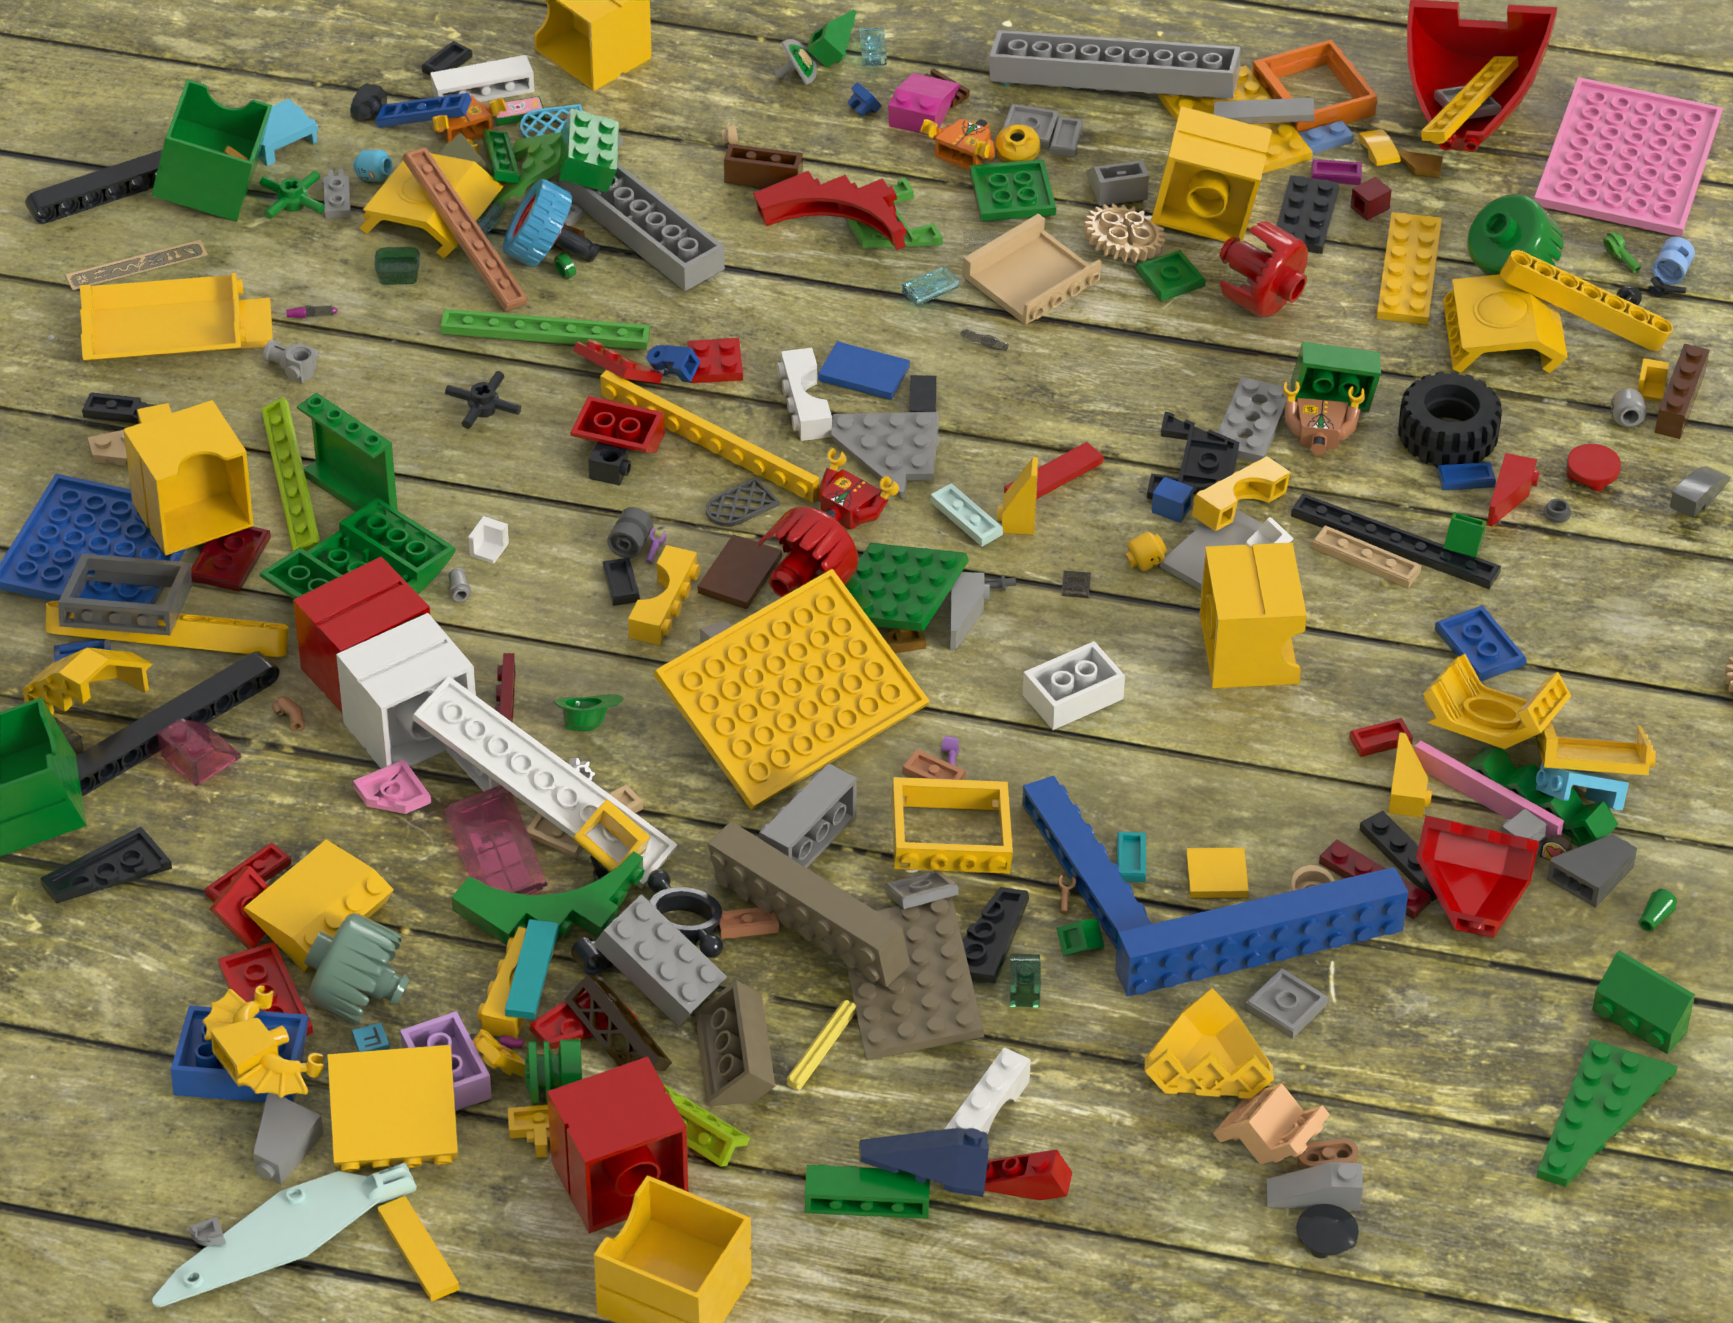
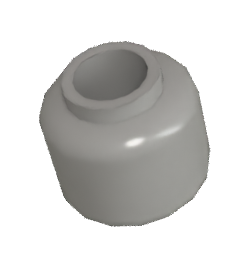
(1628, 408)

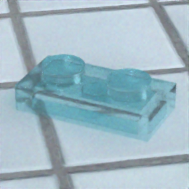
(872, 46)
(489, 218)
(930, 285)

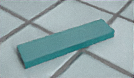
(531, 969)

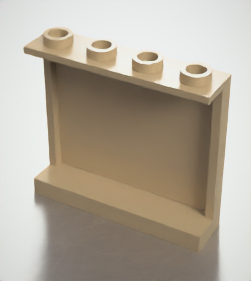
(1029, 271)

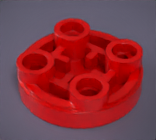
(1593, 466)

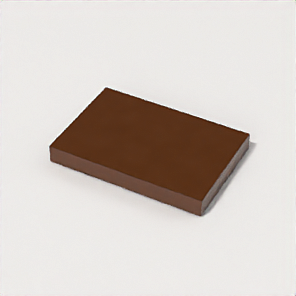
(739, 571)

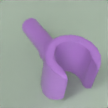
(655, 543)
(950, 746)

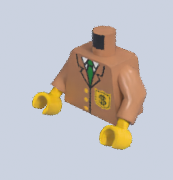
(1321, 422)

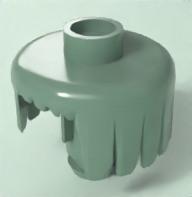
(354, 962)

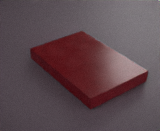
(230, 558)

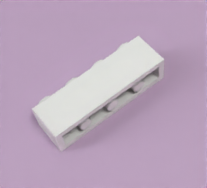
(486, 80)

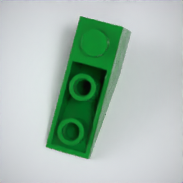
(831, 40)

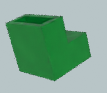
(1465, 534)

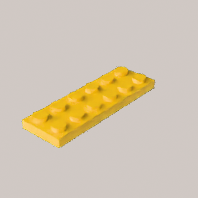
(1409, 268)

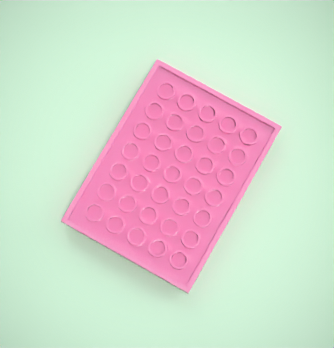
(1629, 156)

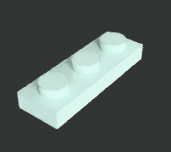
(966, 514)

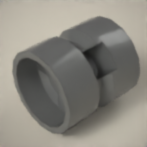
(630, 532)

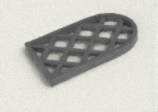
(774, 502)

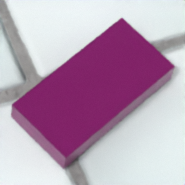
(1337, 171)

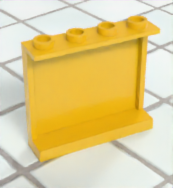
(1596, 754)
(392, 1108)

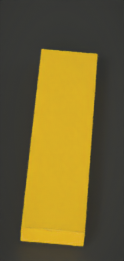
(418, 1248)

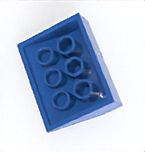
(201, 1074)

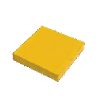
(1217, 873)

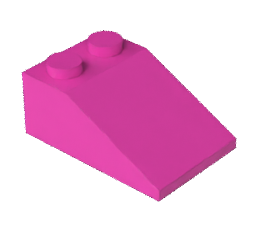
(920, 99)

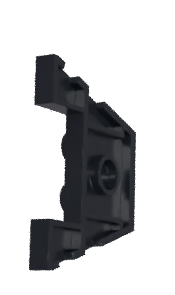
(1206, 457)

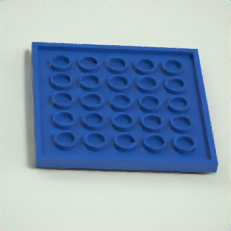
(77, 520)

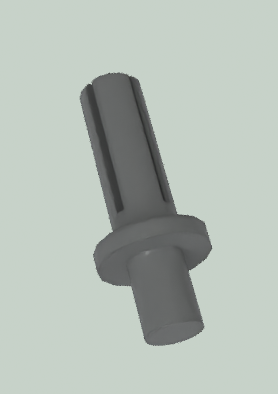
(1001, 583)

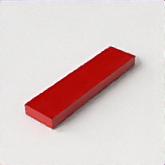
(1065, 468)

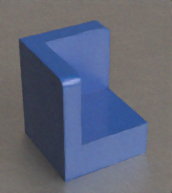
(1172, 499)

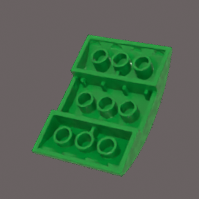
(361, 538)

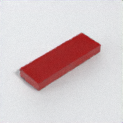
(265, 863)

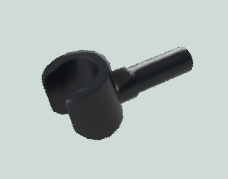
(1660, 288)
(599, 871)

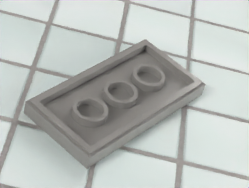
(1188, 557)

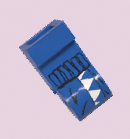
(674, 360)

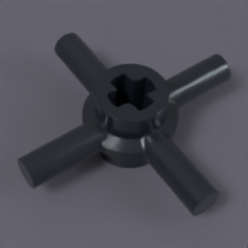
(483, 399)

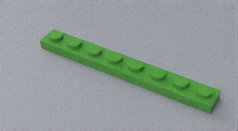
(544, 329)

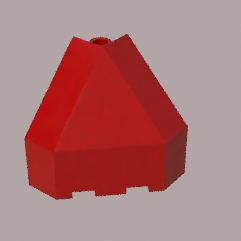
(1475, 872)

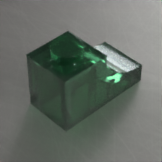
(1025, 980)

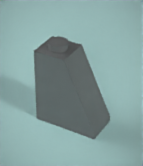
(1593, 869)

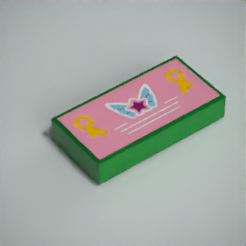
(517, 109)

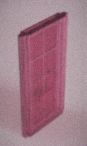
(495, 842)

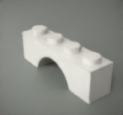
(810, 414)
(1001, 1082)

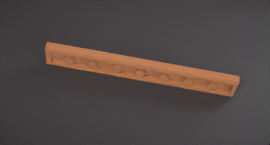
(465, 229)

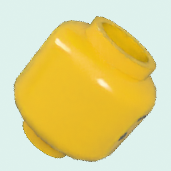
(1145, 551)

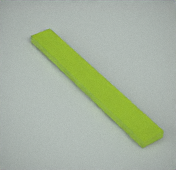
(290, 475)

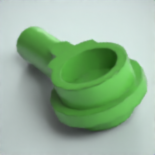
(1615, 246)

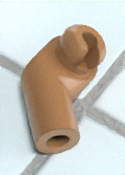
(294, 711)

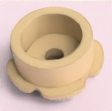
(730, 135)

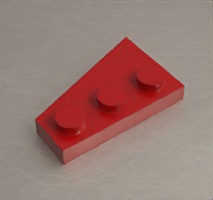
(616, 363)
(564, 1024)

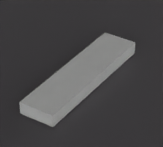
(1267, 110)

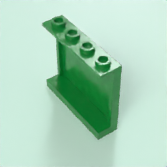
(350, 457)

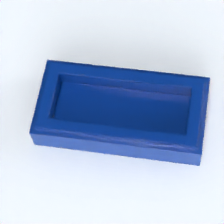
(1466, 476)

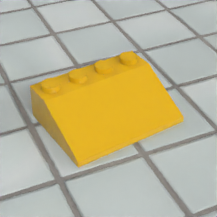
(317, 898)

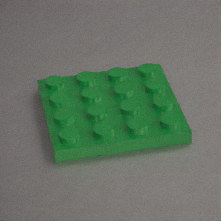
(904, 584)

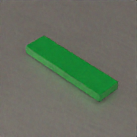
(500, 156)

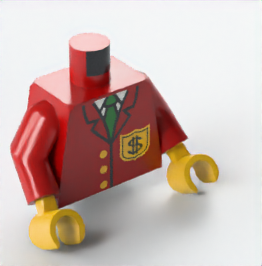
(851, 498)

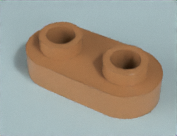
(1328, 1151)

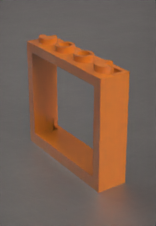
(1324, 53)

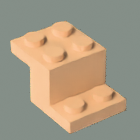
(1272, 1125)

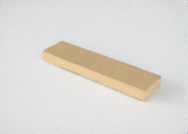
(1366, 556)

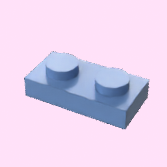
(1327, 136)

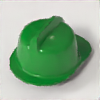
(586, 712)

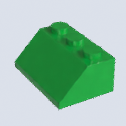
(1644, 1002)

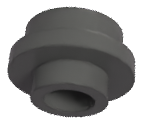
(1557, 511)

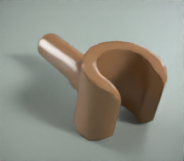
(1065, 892)

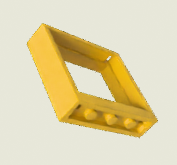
(953, 795)

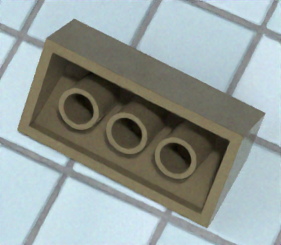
(734, 1046)

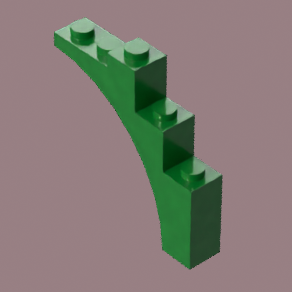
(588, 907)

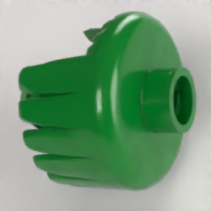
(1512, 225)

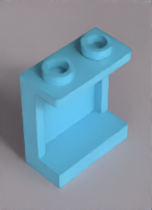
(286, 125)
(1599, 785)

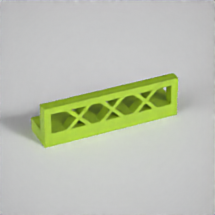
(706, 1131)

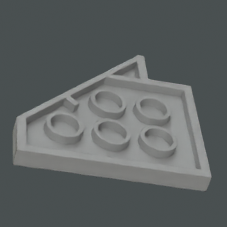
(890, 444)

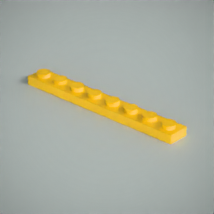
(1469, 99)

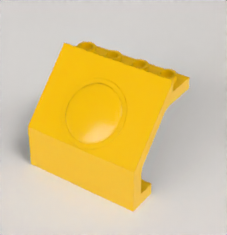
(406, 203)
(1496, 316)
(1488, 714)

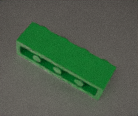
(865, 1192)

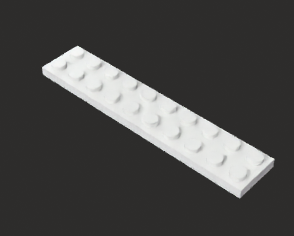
(530, 770)

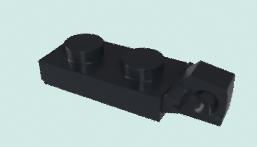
(113, 407)

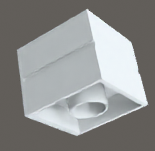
(390, 680)

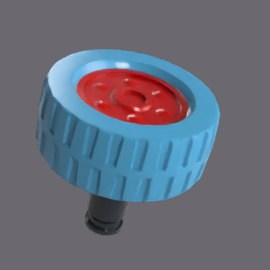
(540, 225)

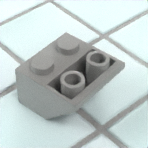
(1119, 182)

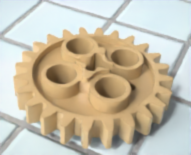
(1123, 233)

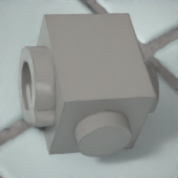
(1527, 826)

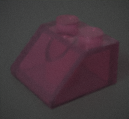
(195, 750)

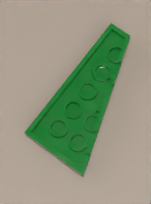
(1601, 1102)

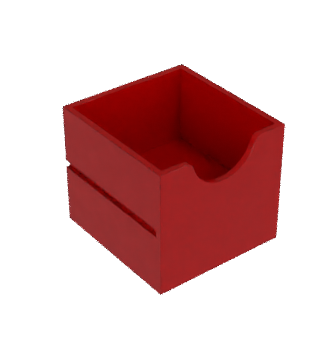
(347, 614)
(613, 1135)

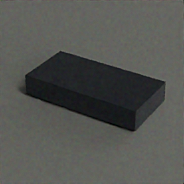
(448, 58)
(922, 393)
(621, 581)

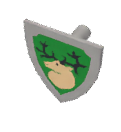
(800, 59)

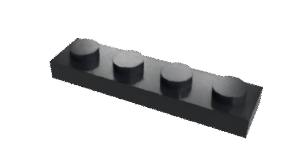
(1397, 848)

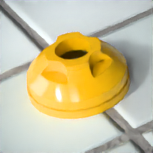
(1014, 151)

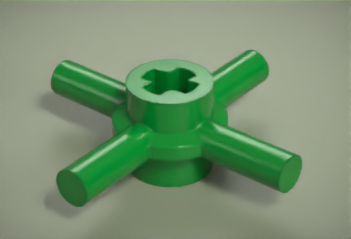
(292, 194)

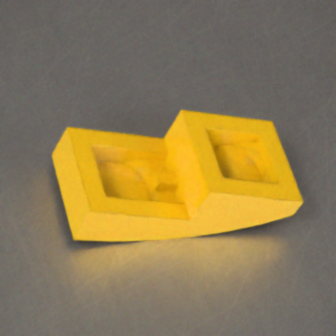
(1380, 147)

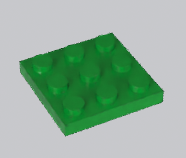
(1012, 190)

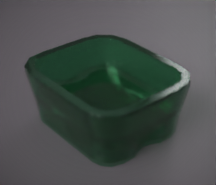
(397, 265)

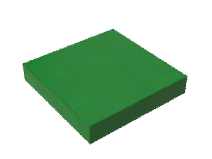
(1170, 275)

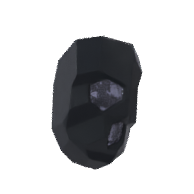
(367, 102)

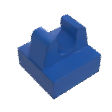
(863, 98)

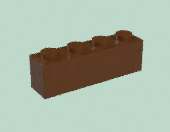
(1682, 391)

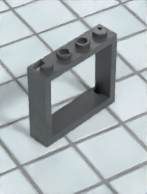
(125, 615)

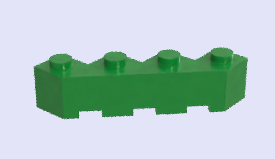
(1581, 821)

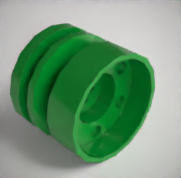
(551, 1070)

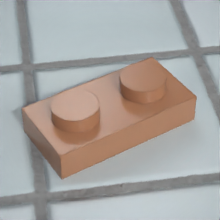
(929, 767)
(747, 923)

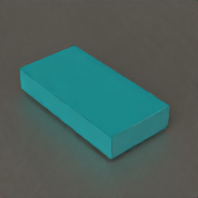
(1131, 856)

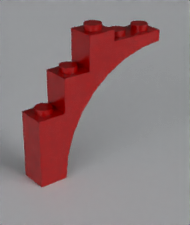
(837, 198)

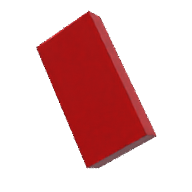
(1379, 737)

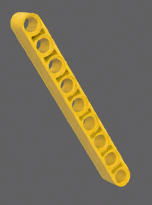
(193, 632)

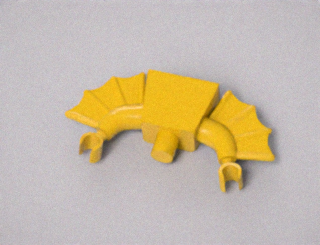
(251, 1050)

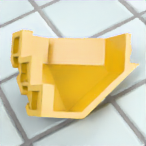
(72, 674)
(1209, 1053)

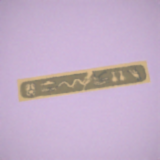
(137, 264)

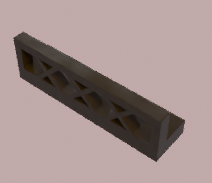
(618, 1016)

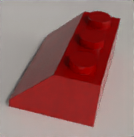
(620, 425)

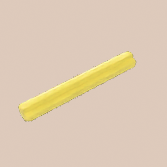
(821, 1045)

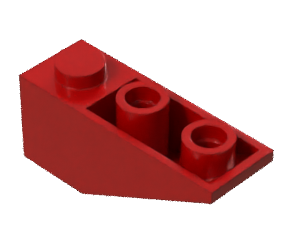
(1029, 1175)

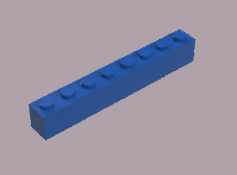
(1083, 857)

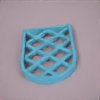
(546, 111)

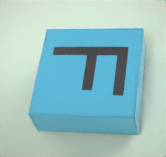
(370, 1038)

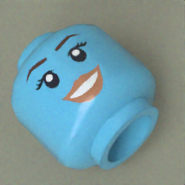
(373, 165)

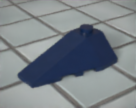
(945, 1156)

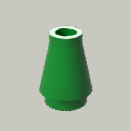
(1658, 908)

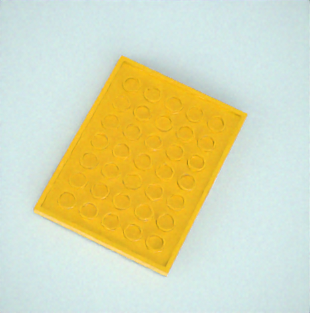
(791, 688)

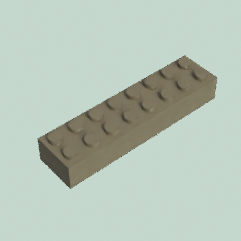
(809, 904)

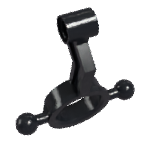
(666, 900)

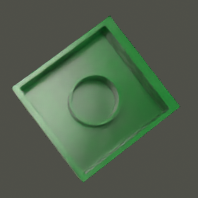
(192, 159)
(36, 778)

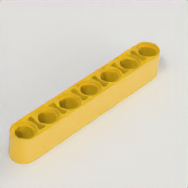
(1586, 300)

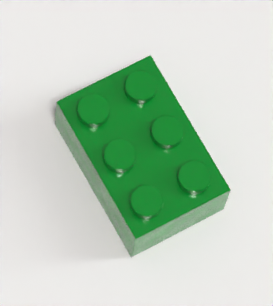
(589, 150)
(1330, 372)

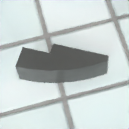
(1698, 490)

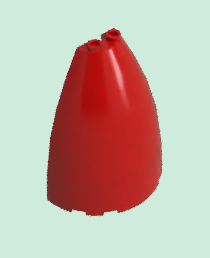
(1453, 50)

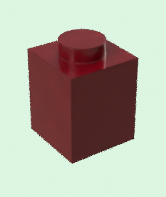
(1371, 198)

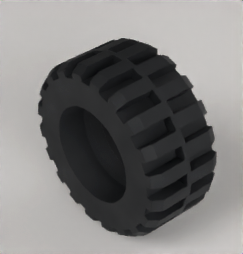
(1455, 398)

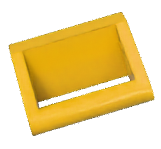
(620, 826)

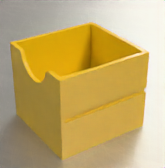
(596, 38)
(1211, 175)
(188, 477)
(1250, 613)
(673, 1260)

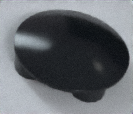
(1327, 1230)

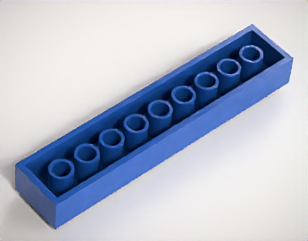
(1261, 931)

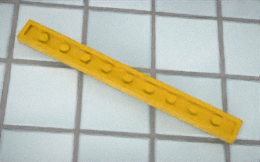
(714, 438)

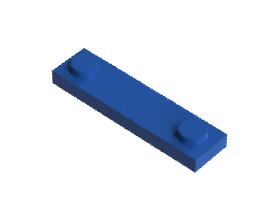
(423, 110)

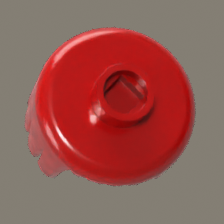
(1274, 276)
(812, 546)

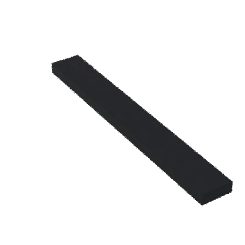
(1396, 541)

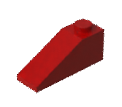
(1513, 485)

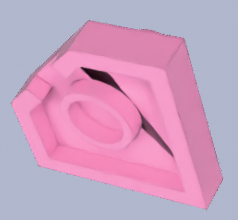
(393, 789)

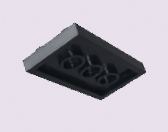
(1308, 210)

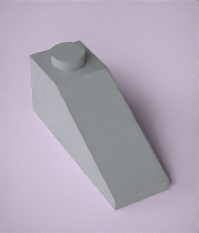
(966, 605)
(1323, 1184)

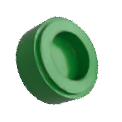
(564, 266)

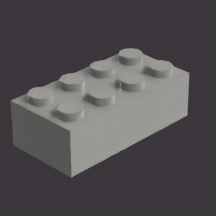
(813, 816)
(659, 960)

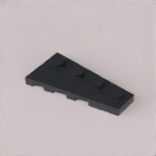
(113, 864)
(993, 933)

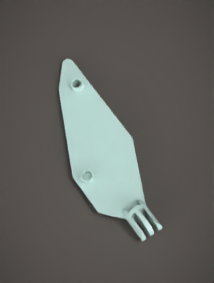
(285, 1229)

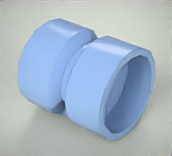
(1673, 260)

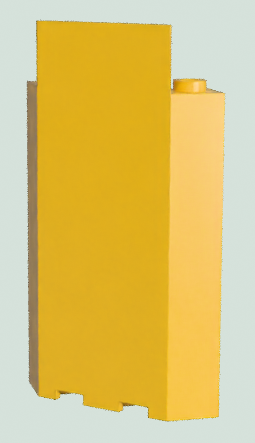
(171, 318)

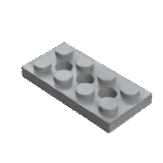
(1267, 417)

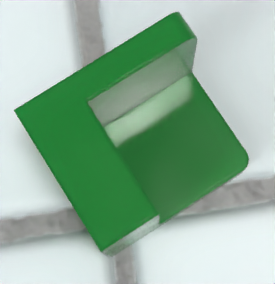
(1080, 936)

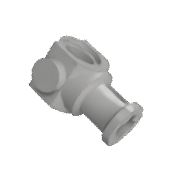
(296, 360)

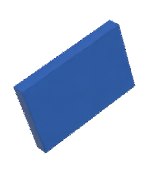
(864, 370)
(1482, 641)

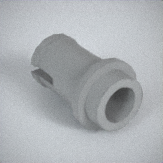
(459, 588)

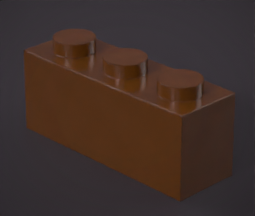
(760, 165)

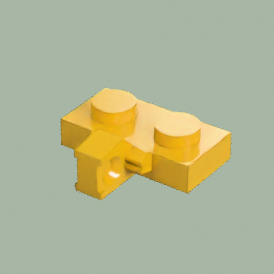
(497, 1055)
(531, 1123)

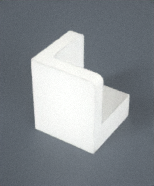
(1269, 533)
(488, 540)

